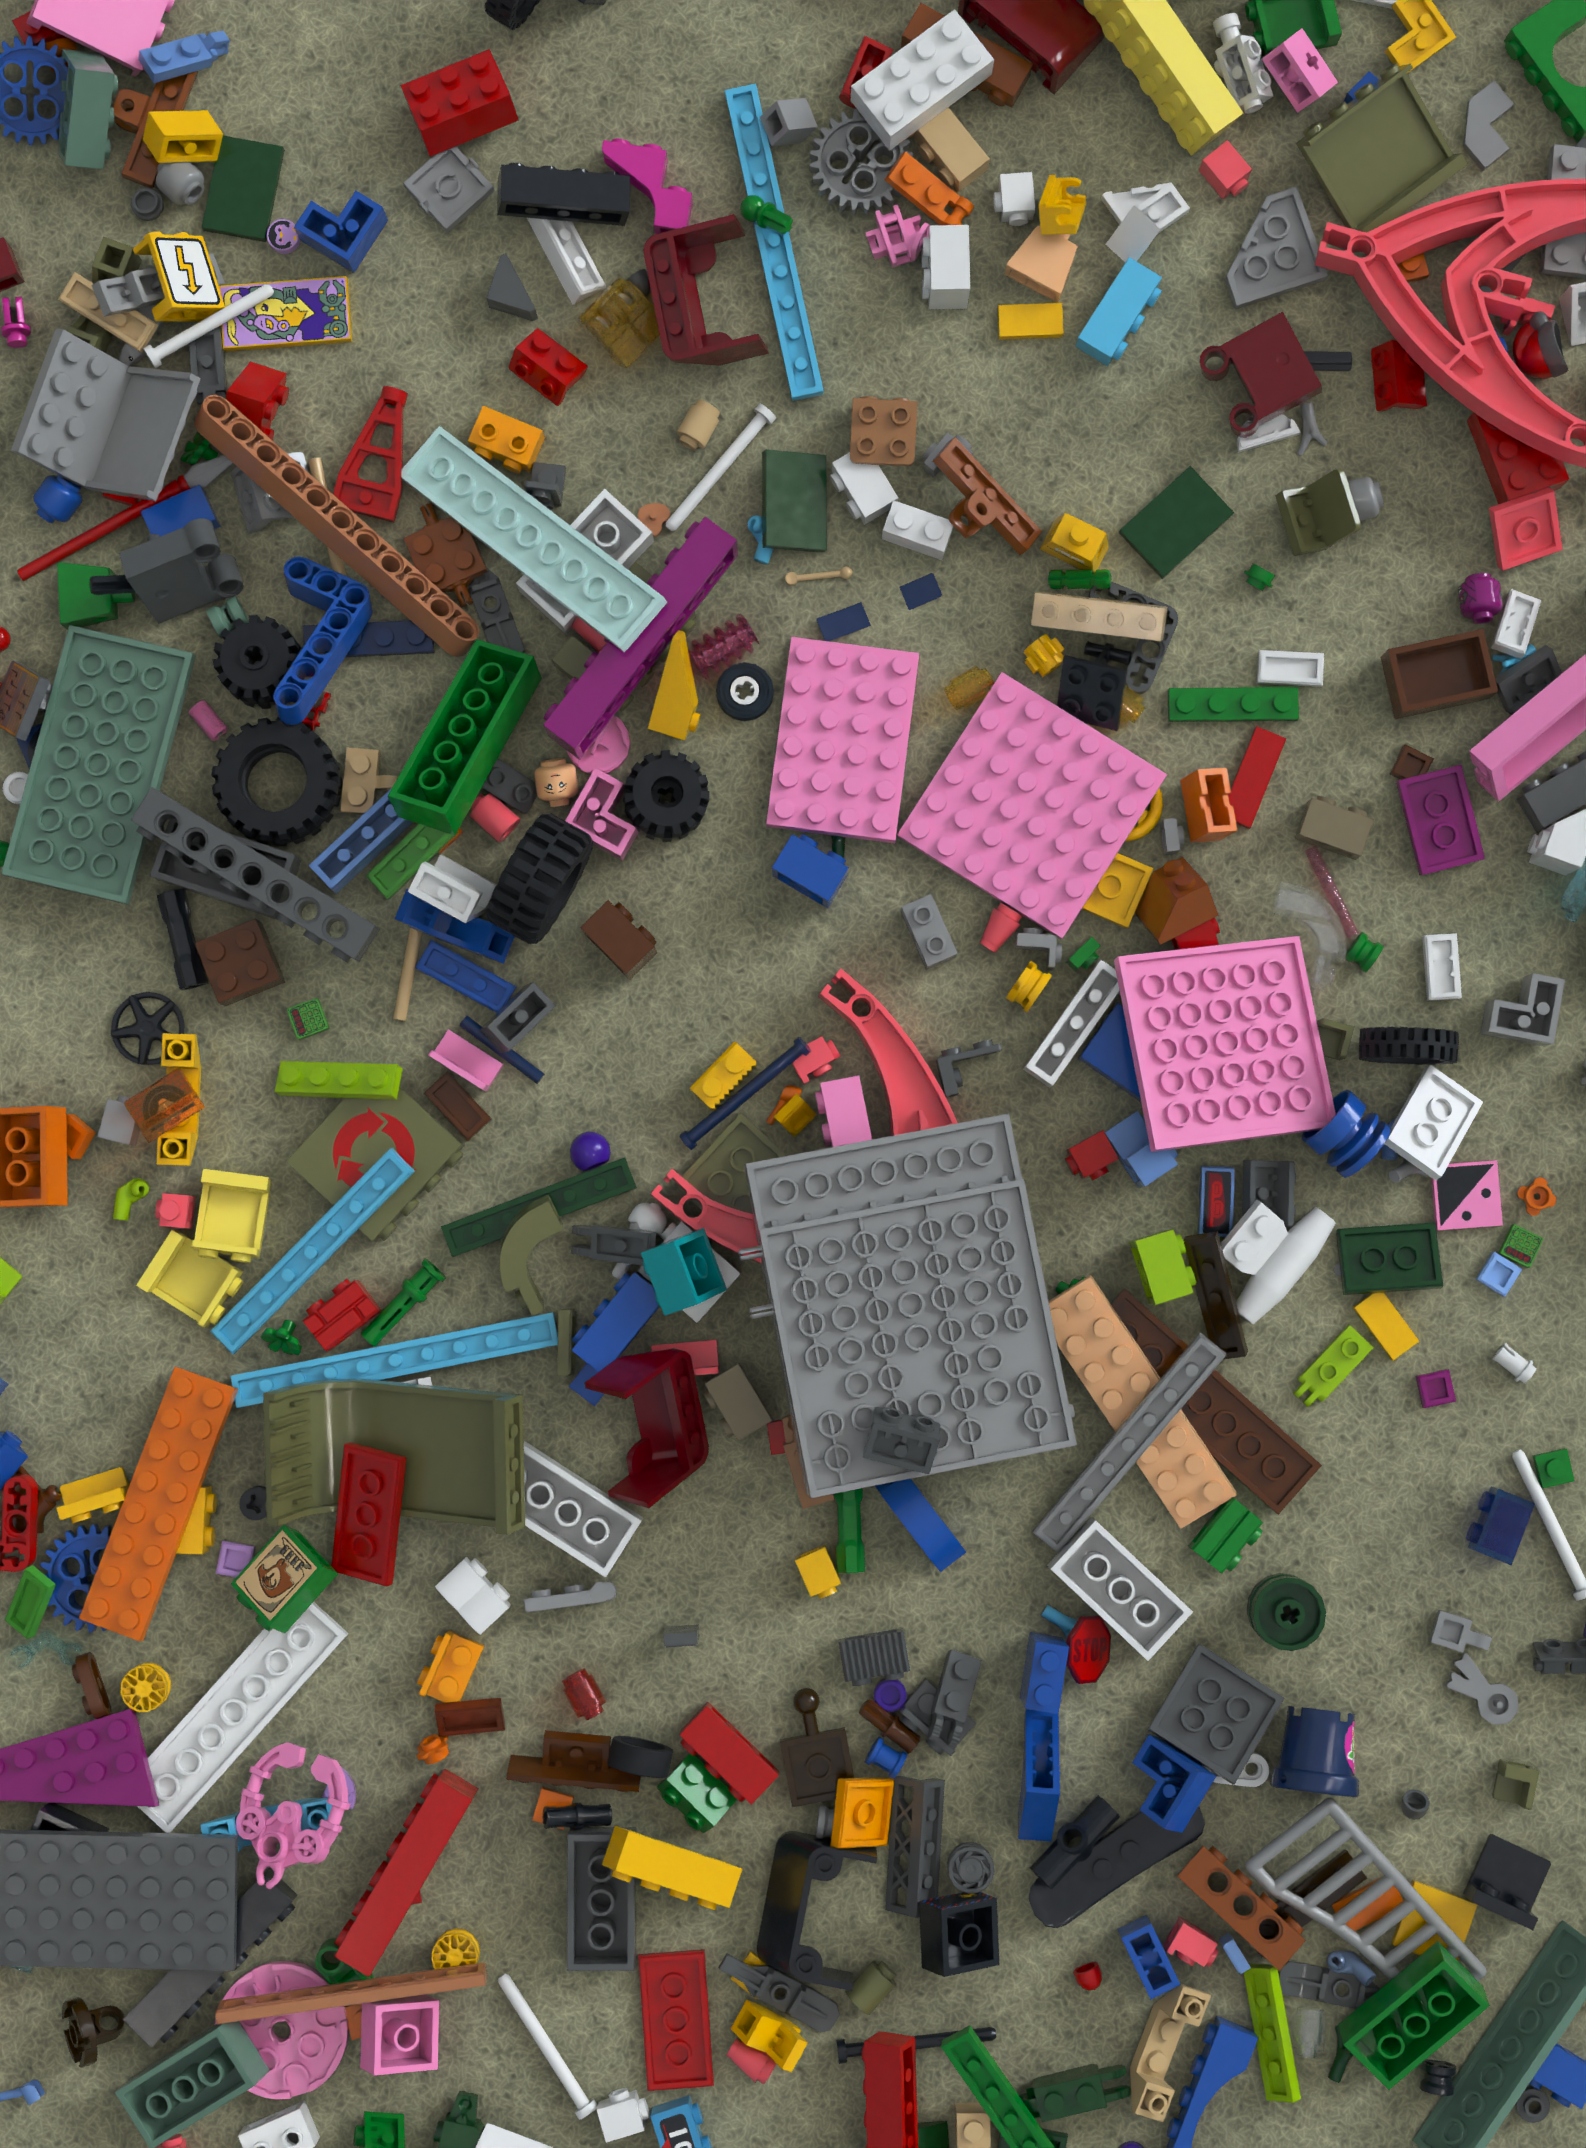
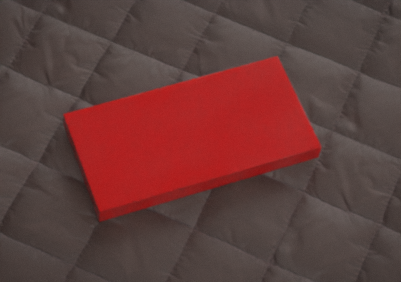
(368, 1513)
(676, 2020)

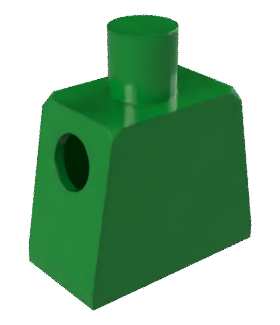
(78, 604)

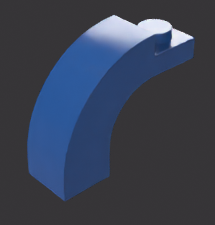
(474, 936)
(922, 1522)

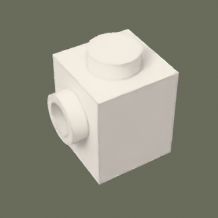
(1015, 198)
(622, 2114)

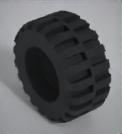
(246, 751)
(539, 878)

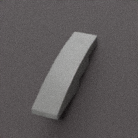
(136, 290)

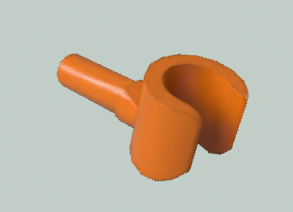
(787, 1094)

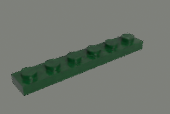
(566, 1196)

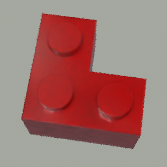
(259, 394)

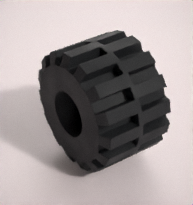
(250, 640)
(664, 775)

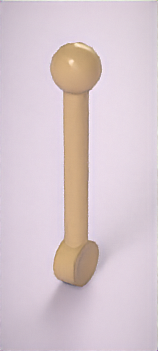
(792, 578)

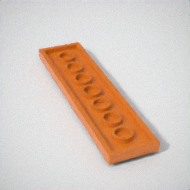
(158, 1504)

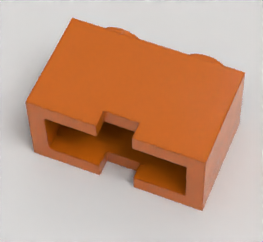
(1208, 805)

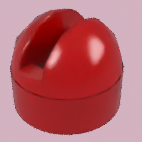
(1088, 1976)

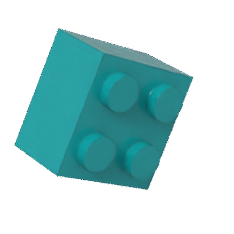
(683, 1272)

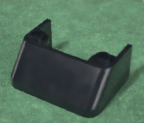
(795, 1863)

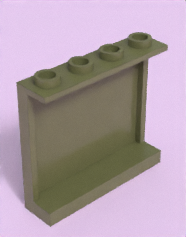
(1379, 152)

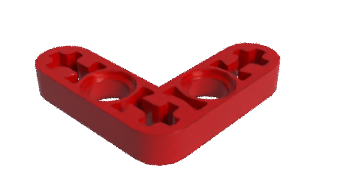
(12, 1538)

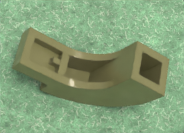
(523, 1233)

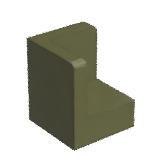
(1335, 1038)
(1515, 1783)

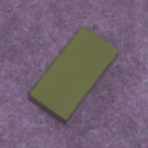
(566, 1332)

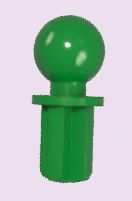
(765, 214)

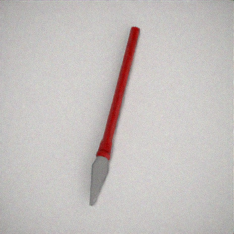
(200, 473)

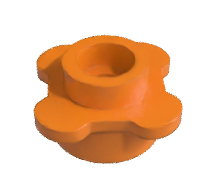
(1545, 1200)
(433, 1749)

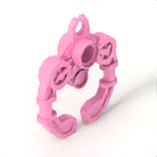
(285, 1825)

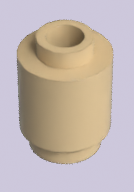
(698, 425)

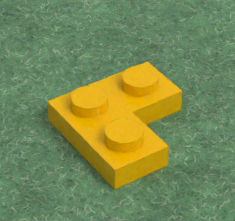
(1425, 36)

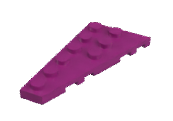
(81, 1765)

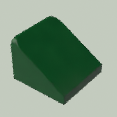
(933, 2134)

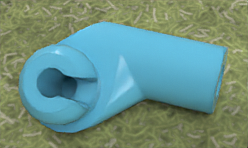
(755, 526)

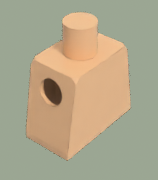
(1043, 263)

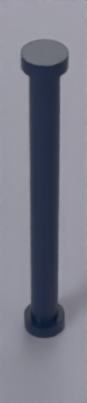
(746, 1092)

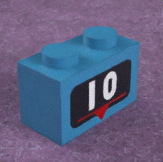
(678, 2124)

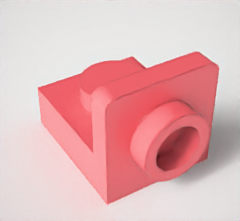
(1530, 307)

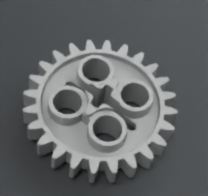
(837, 145)

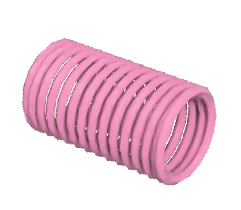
(204, 724)

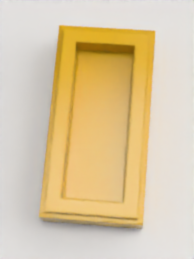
(1030, 321)
(1386, 1324)

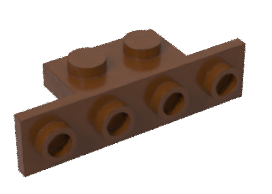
(572, 1761)

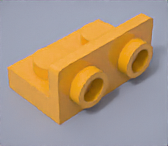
(451, 1667)

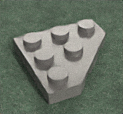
(1276, 252)

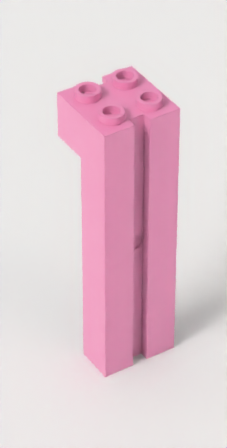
(1532, 733)

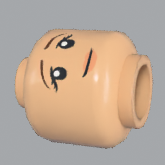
(556, 781)

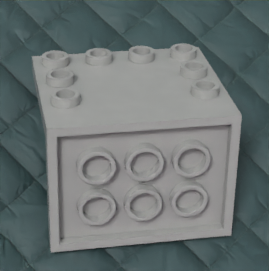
(104, 420)

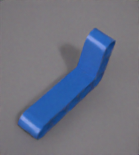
(325, 636)

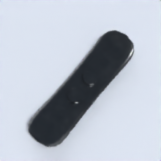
(1112, 1863)

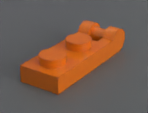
(927, 191)

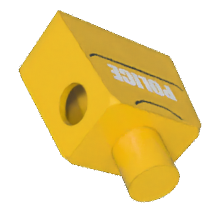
(1076, 542)

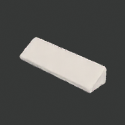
(568, 258)

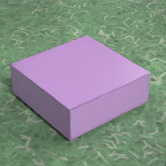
(234, 1558)

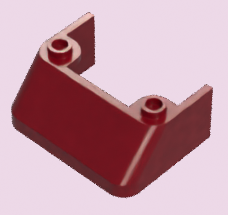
(671, 266)
(667, 1417)

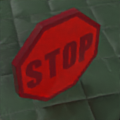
(1088, 1649)

